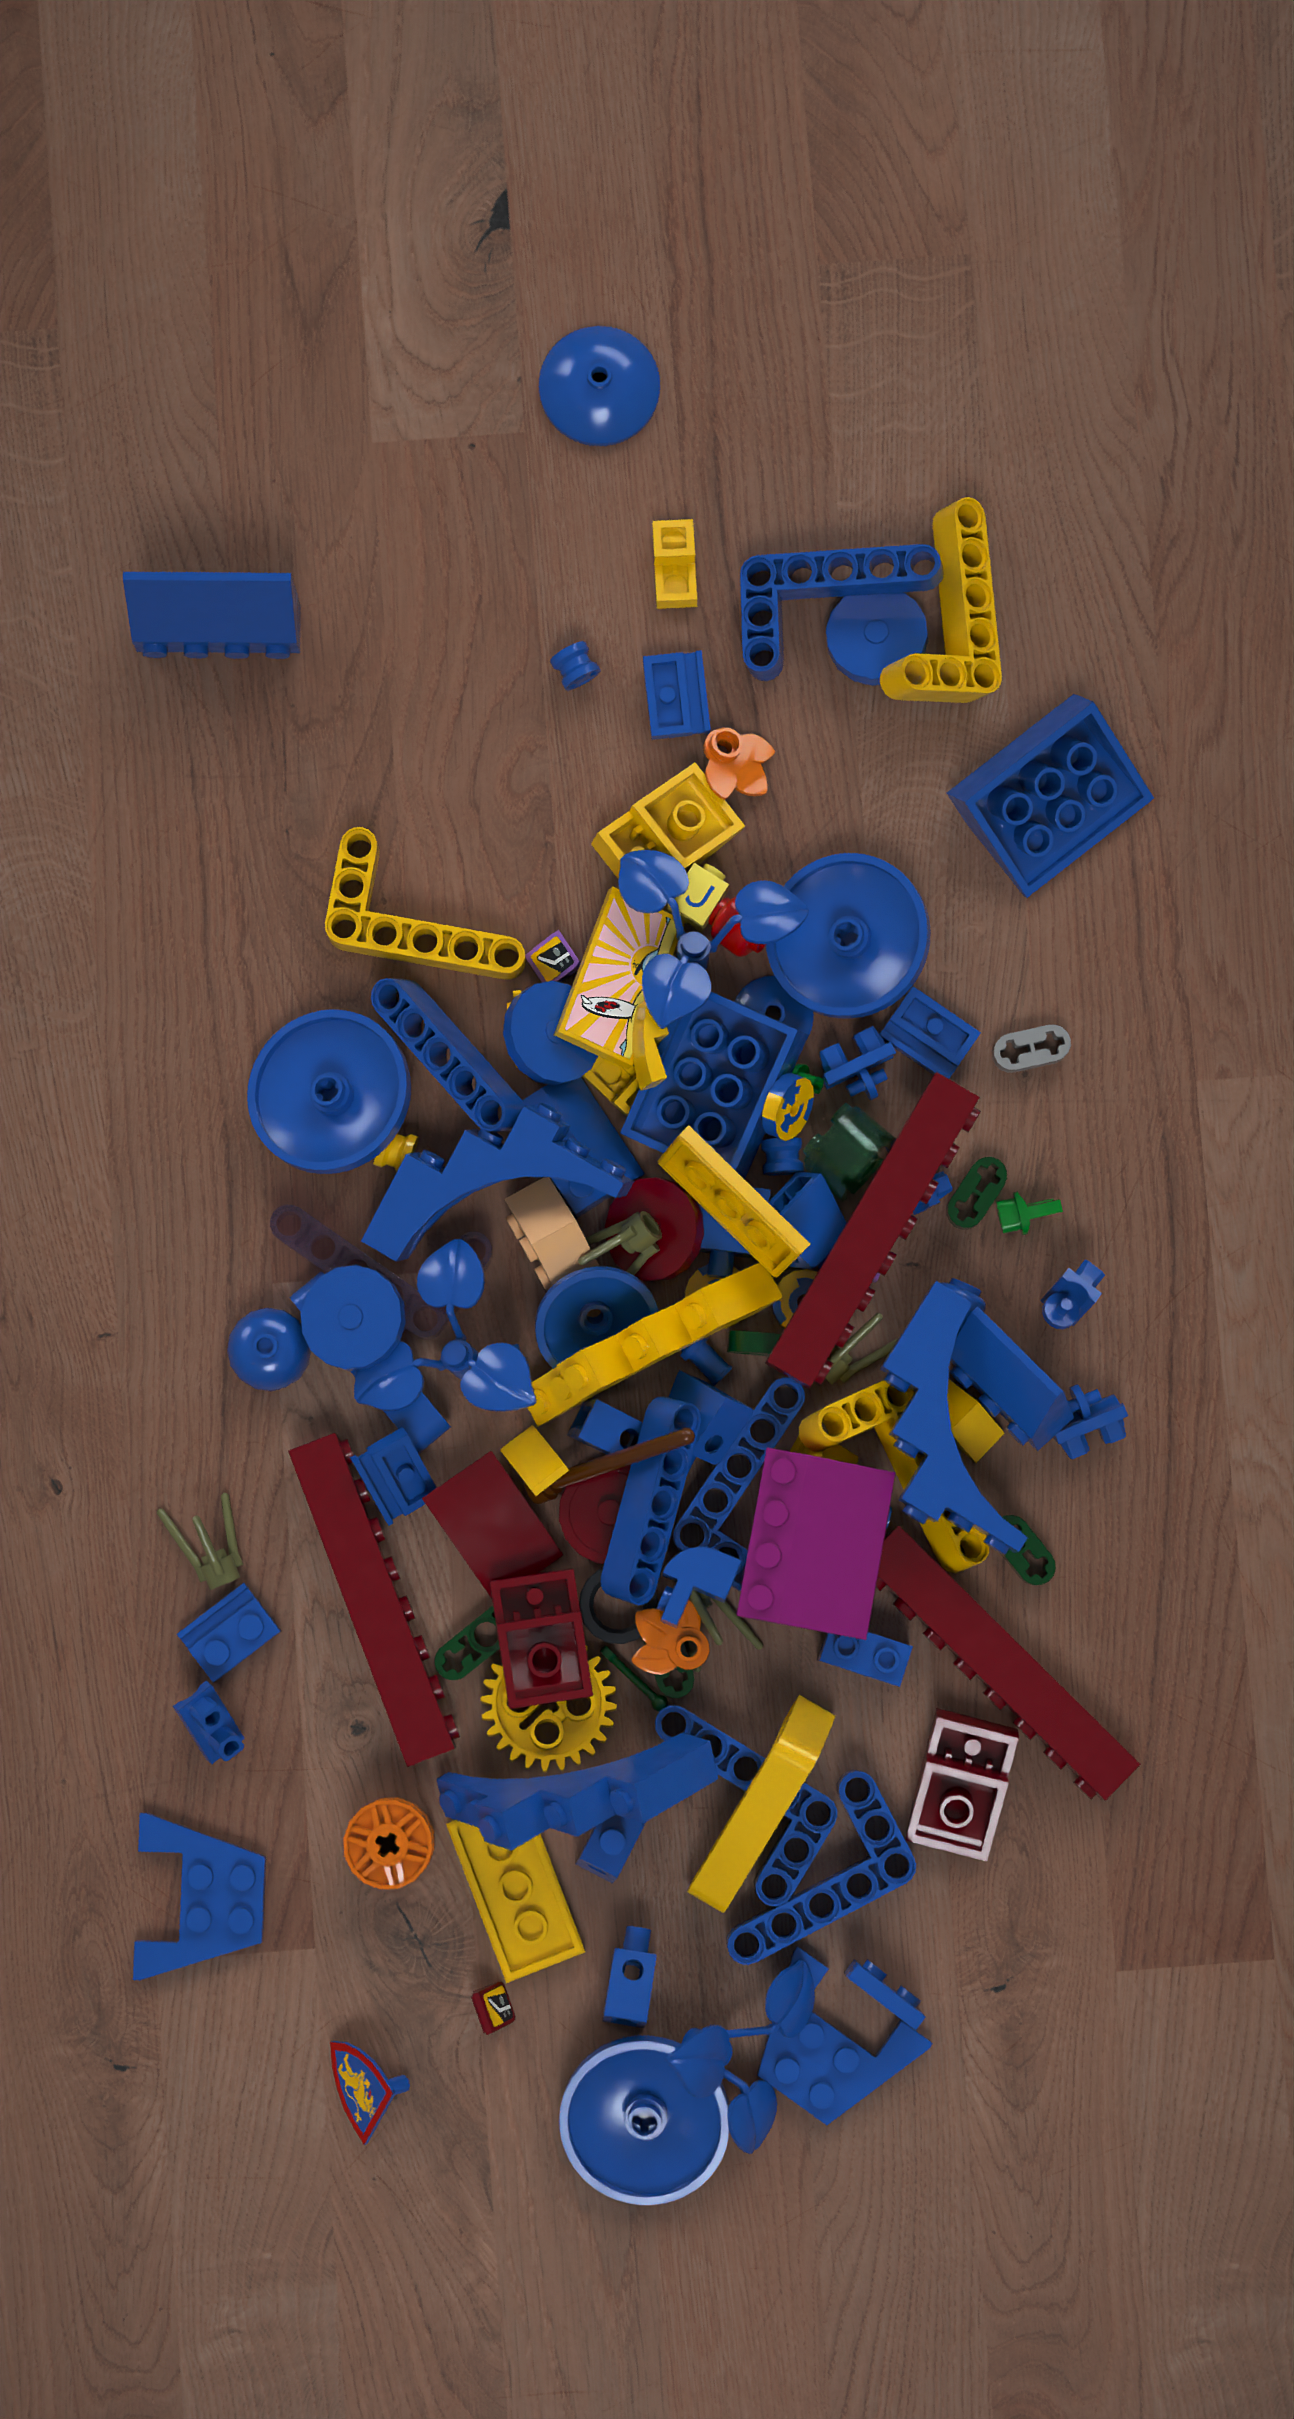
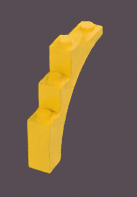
(652, 1340)

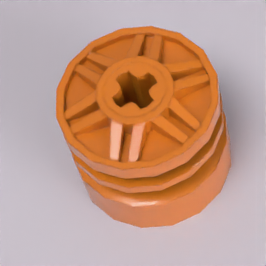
(414, 1838)

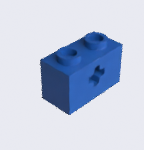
(873, 1658)

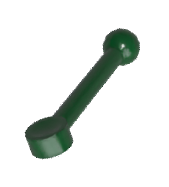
(658, 1701)

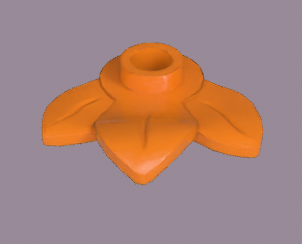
(739, 768)
(664, 1642)

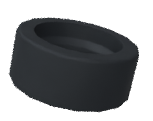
(593, 1624)

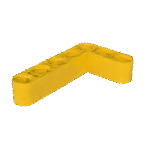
(968, 618)
(407, 929)
(881, 1414)
(763, 1804)

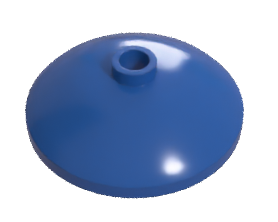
(594, 410)
(562, 1314)

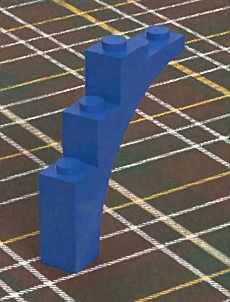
(427, 1189)
(941, 1481)
(577, 1801)

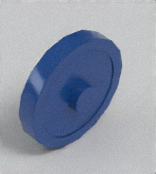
(874, 632)
(531, 1038)
(353, 1318)

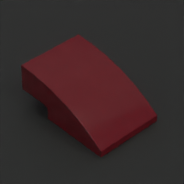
(491, 1523)
(541, 1638)
(962, 1784)

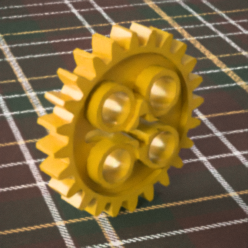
(574, 1731)

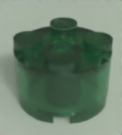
(848, 1151)

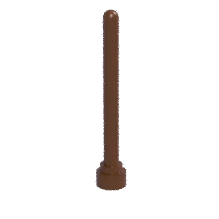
(615, 1461)

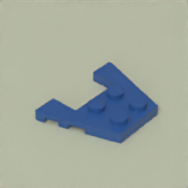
(218, 1898)
(825, 2067)

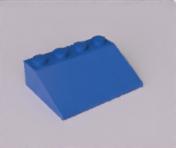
(213, 613)
(1051, 794)
(716, 1080)

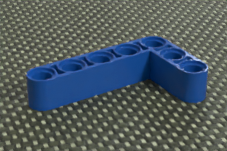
(821, 585)
(735, 1487)
(796, 1827)
(836, 1884)

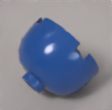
(268, 1349)

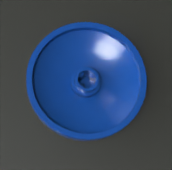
(859, 940)
(329, 1091)
(637, 2126)

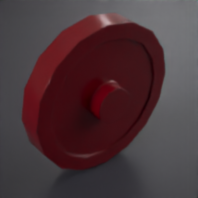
(679, 1223)
(590, 1513)

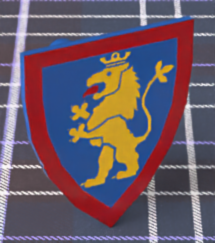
(363, 2087)

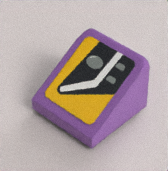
(553, 959)

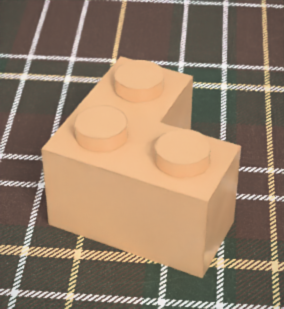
(548, 1230)

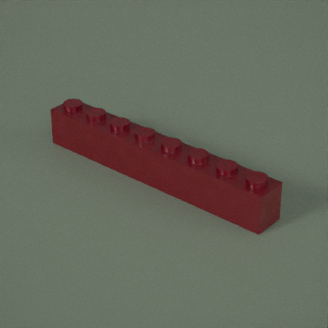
(872, 1231)
(373, 1600)
(1003, 1666)

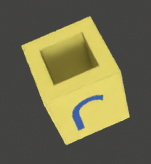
(703, 895)

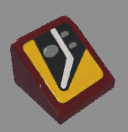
(493, 2007)

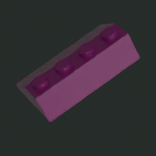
(816, 1544)

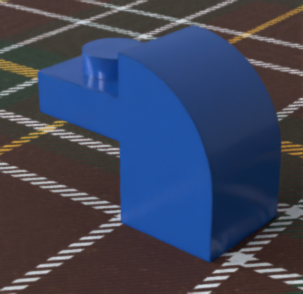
(698, 1570)

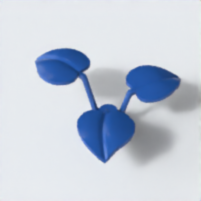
(681, 983)
(489, 1379)
(706, 2052)

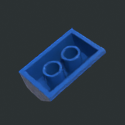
(592, 1129)
(1009, 1382)

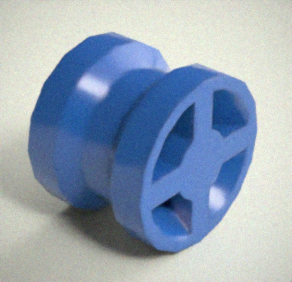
(575, 665)
(782, 1156)

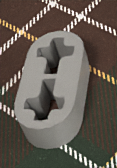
(1032, 1058)

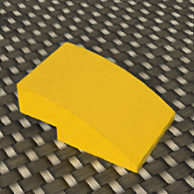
(675, 819)

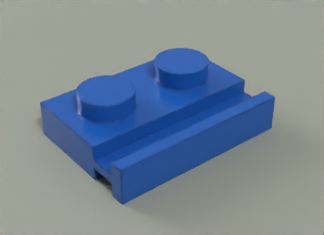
(676, 695)
(929, 1034)
(394, 1475)
(229, 1632)
(899, 2002)

